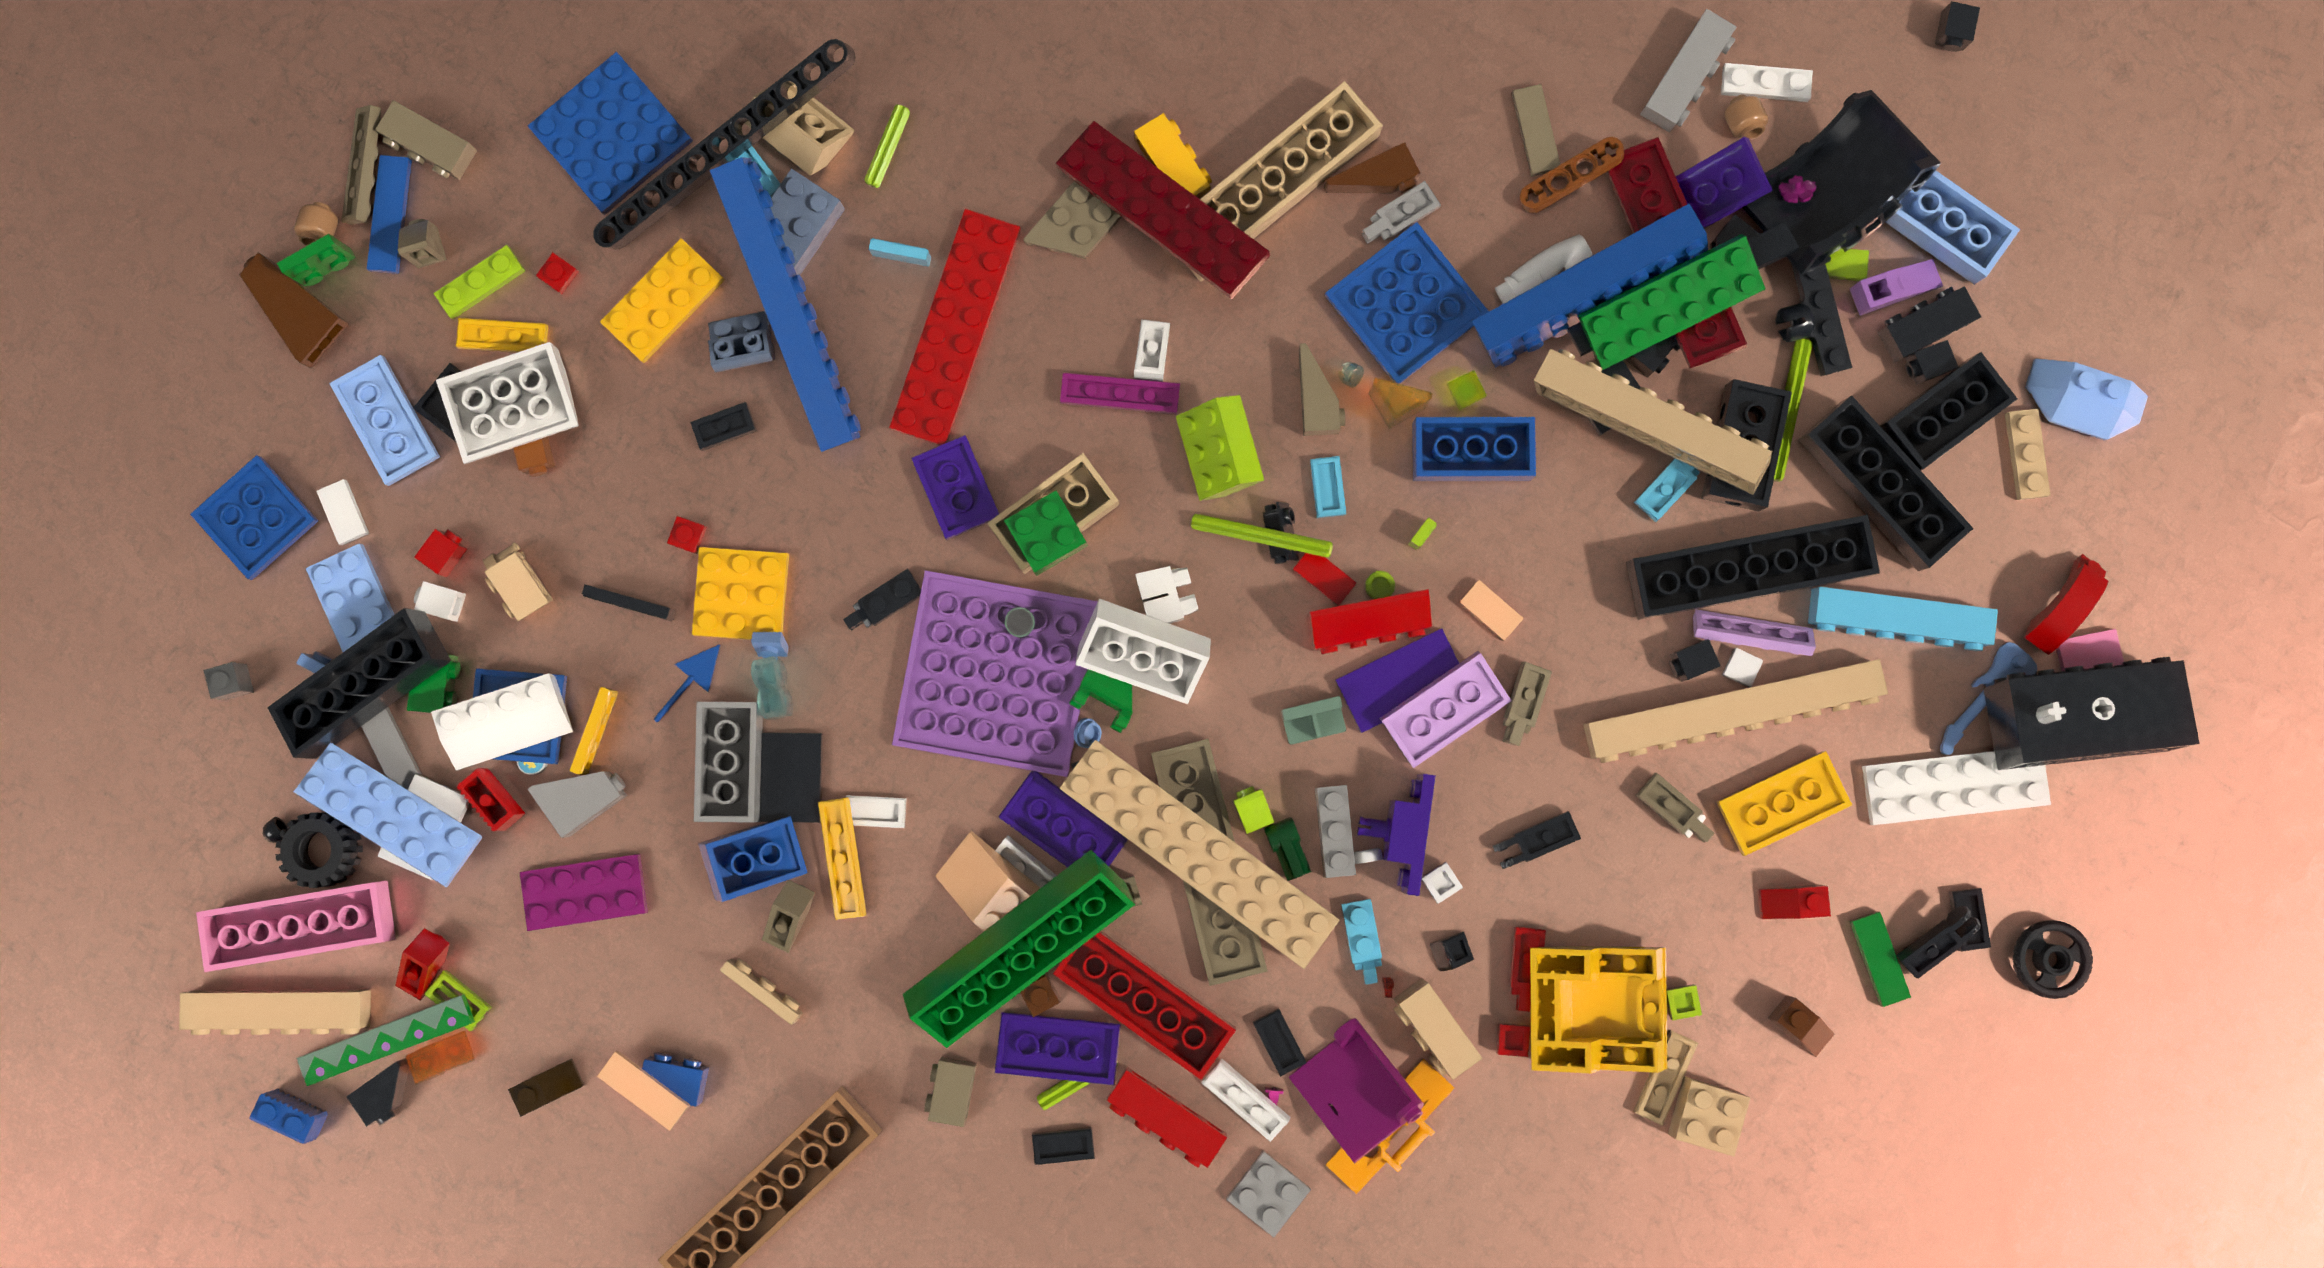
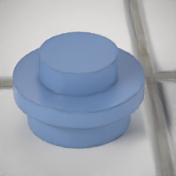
(1086, 732)

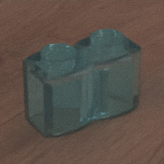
(771, 680)

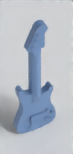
(2008, 660)

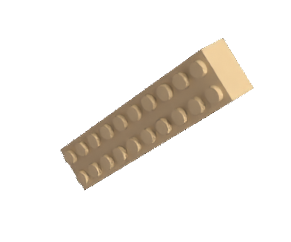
(1199, 854)

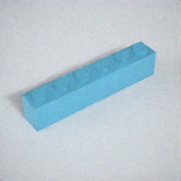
(1903, 617)

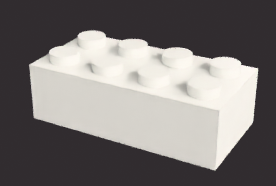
(1143, 651)

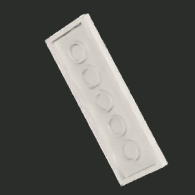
(1950, 788)

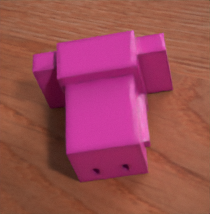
(1273, 1094)

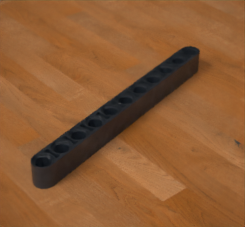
(737, 145)

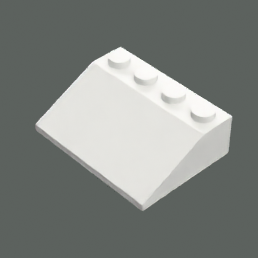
(508, 402)

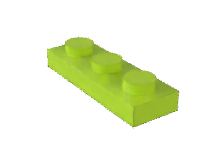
(479, 282)

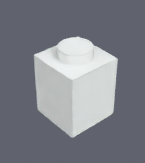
(439, 601)

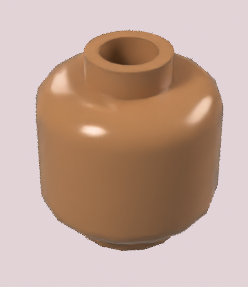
(1746, 117)
(315, 222)

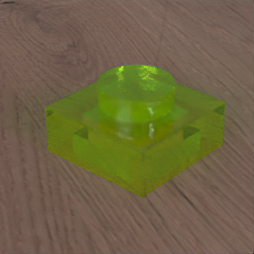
(1466, 390)

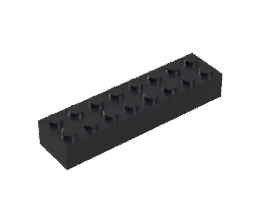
(1752, 567)

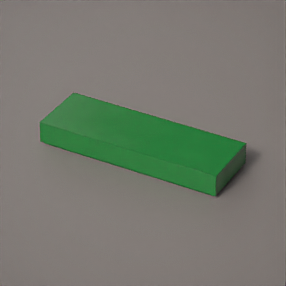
(1880, 959)

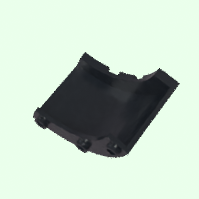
(1860, 173)

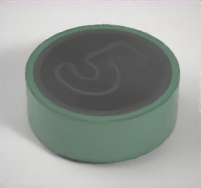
(1020, 622)

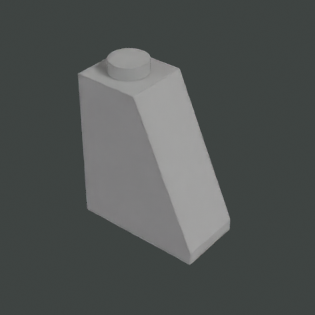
(578, 799)

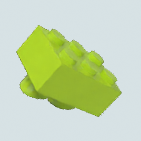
(1219, 447)

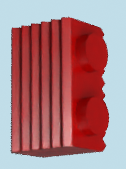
(490, 799)

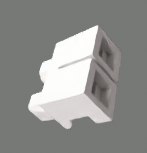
(1164, 582)

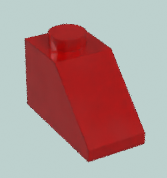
(1795, 902)
(421, 963)

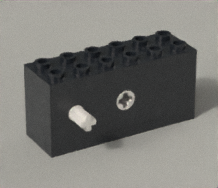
(2090, 713)

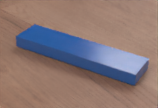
(388, 213)

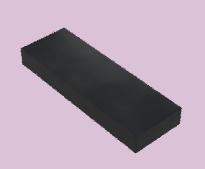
(628, 603)

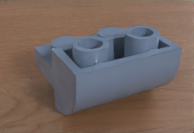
(740, 342)

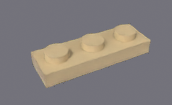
(2027, 454)
(762, 990)

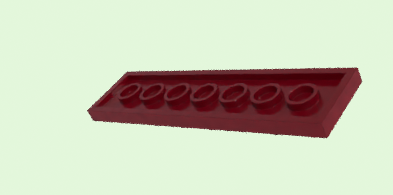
(1646, 194)
(1163, 210)

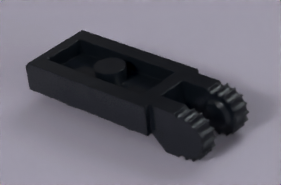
(1540, 839)
(1939, 942)

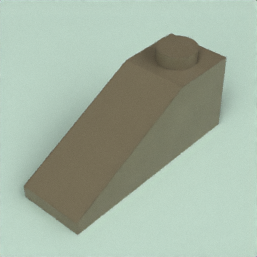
(1319, 402)

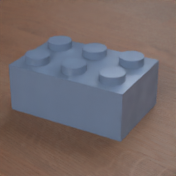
(805, 215)

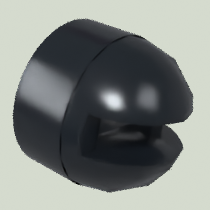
(272, 830)

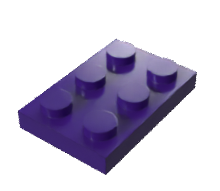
(1724, 182)
(955, 487)

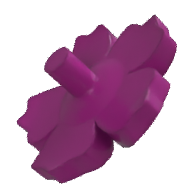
(1797, 190)

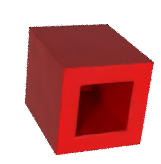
(441, 552)

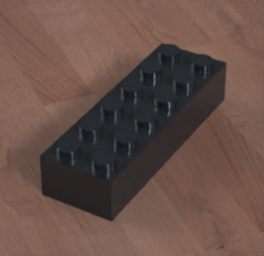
(1885, 484)
(359, 683)

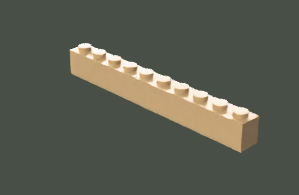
(1736, 709)

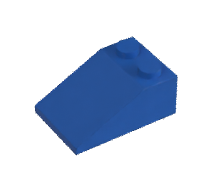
(752, 859)

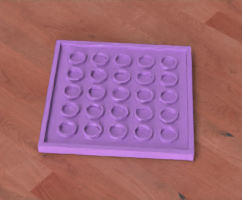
(981, 689)

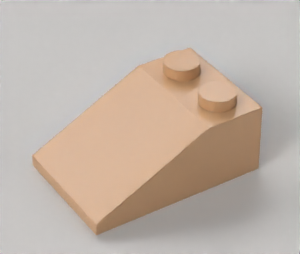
(984, 882)

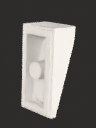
(1151, 350)

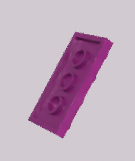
(583, 892)

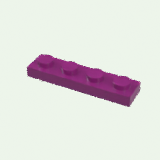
(1120, 393)

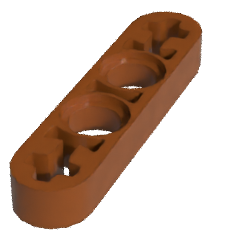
(1574, 178)

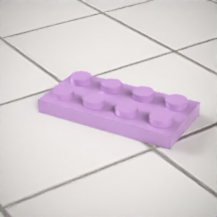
(1445, 709)

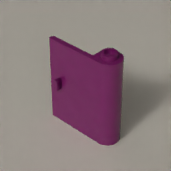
(1362, 1086)

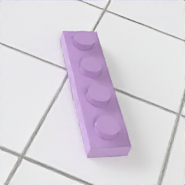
(1753, 632)

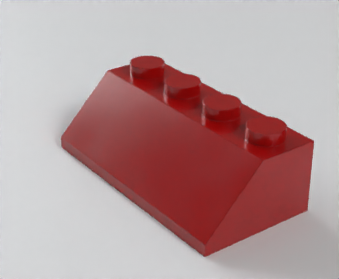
(1370, 620)

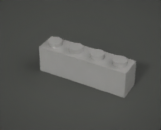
(1689, 70)

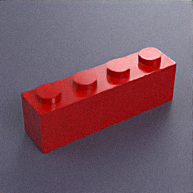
(1166, 1117)

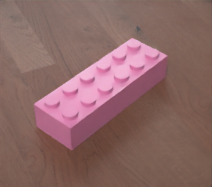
(295, 926)

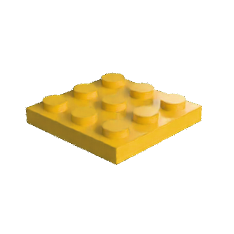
(739, 593)

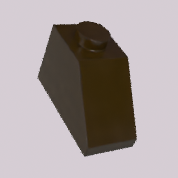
(546, 1087)

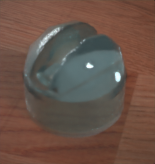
(1351, 374)

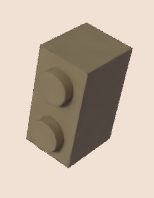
(951, 1091)

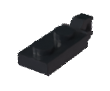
(884, 601)

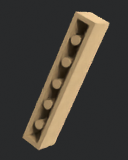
(274, 1010)

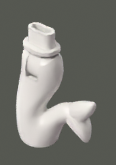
(1544, 266)

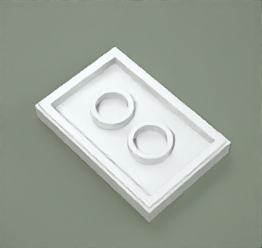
(439, 796)

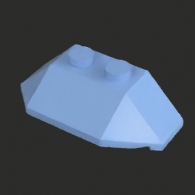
(2085, 398)

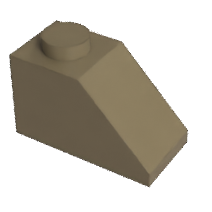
(421, 243)
(788, 915)

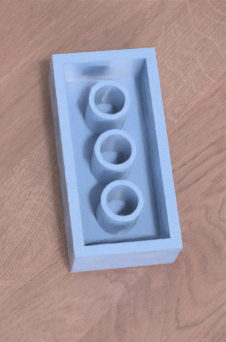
(1954, 227)

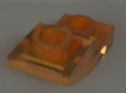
(440, 1057)

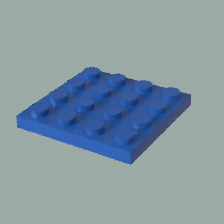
(610, 133)
(1406, 303)

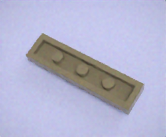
(361, 164)

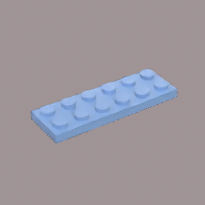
(388, 814)

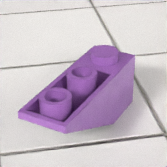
(1895, 286)

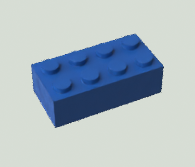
(1473, 448)

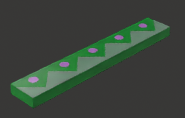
(385, 1040)

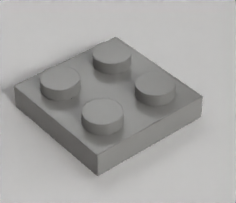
(1268, 1193)

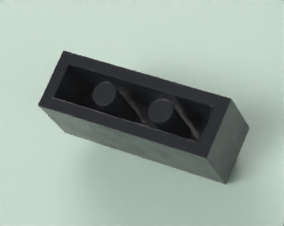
(1928, 323)

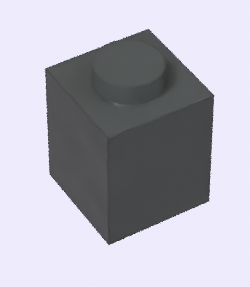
(228, 681)

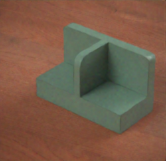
(1313, 720)

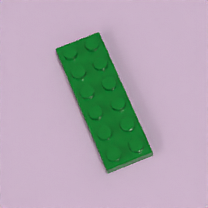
(1672, 301)

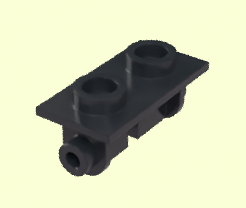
(1282, 520)

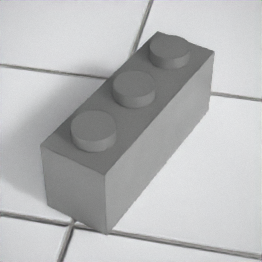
(1335, 831)

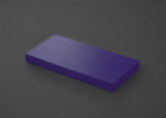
(1395, 678)
(1059, 822)
(1057, 1048)

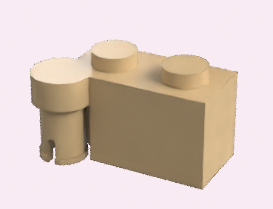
(515, 582)

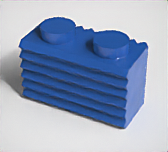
(288, 1116)

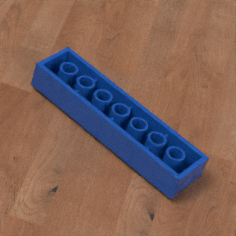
(1556, 303)

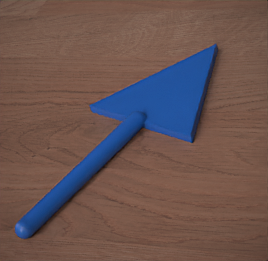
(698, 668)

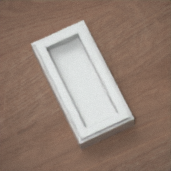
(342, 512)
(878, 811)

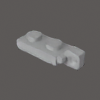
(1401, 213)

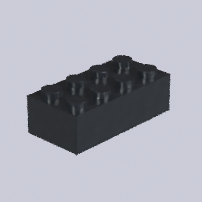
(1949, 411)

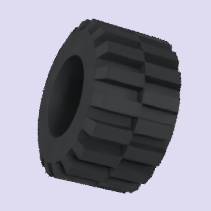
(296, 857)

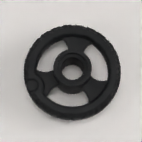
(2046, 984)

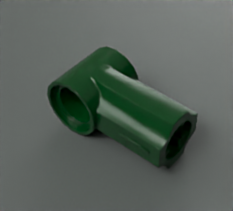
(1286, 843)

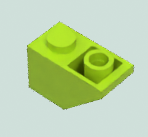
(1252, 809)

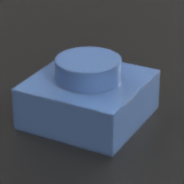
(769, 644)
(313, 662)

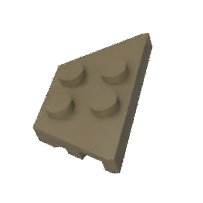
(1073, 223)

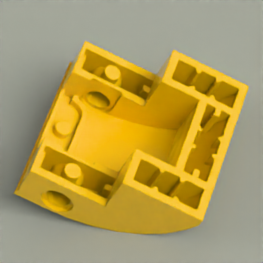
(1598, 1009)

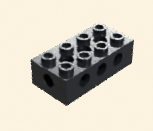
(1771, 412)

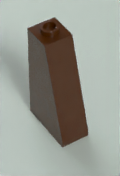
(296, 314)

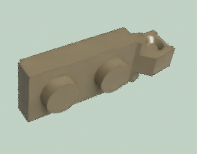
(1526, 702)
(1674, 808)

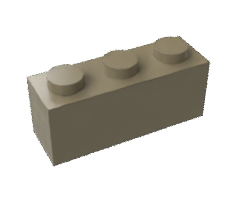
(425, 141)

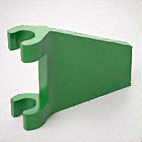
(1108, 691)

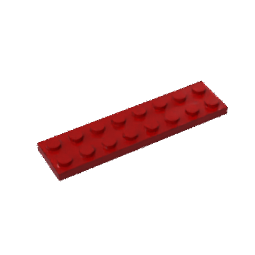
(955, 328)

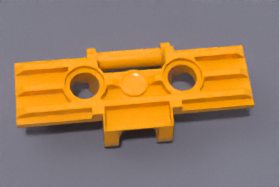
(1432, 1090)

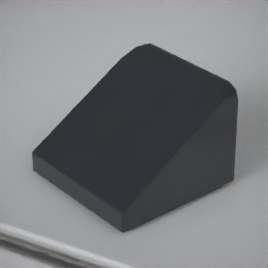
(1451, 952)

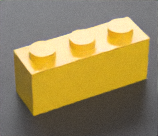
(1167, 152)

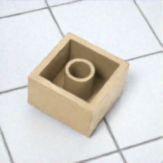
(1709, 1116)

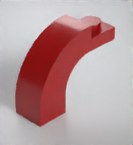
(2069, 607)

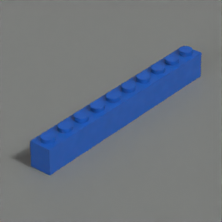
(786, 303)

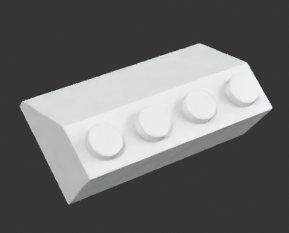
(502, 721)

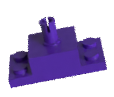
(1405, 832)

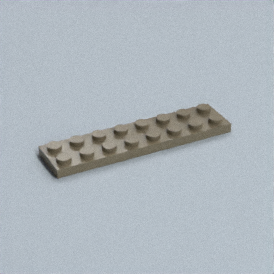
(1225, 943)

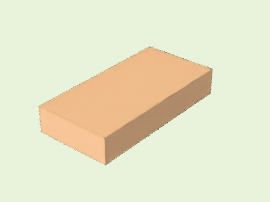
(1491, 610)

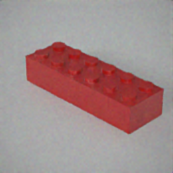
(1147, 1003)

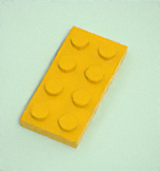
(662, 300)
(1784, 803)

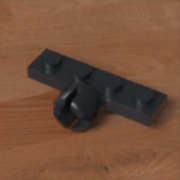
(1816, 319)

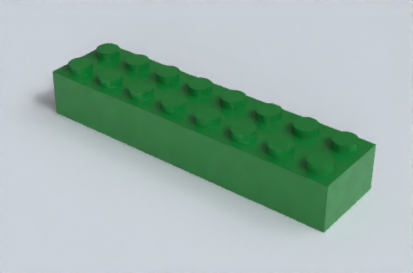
(1018, 949)

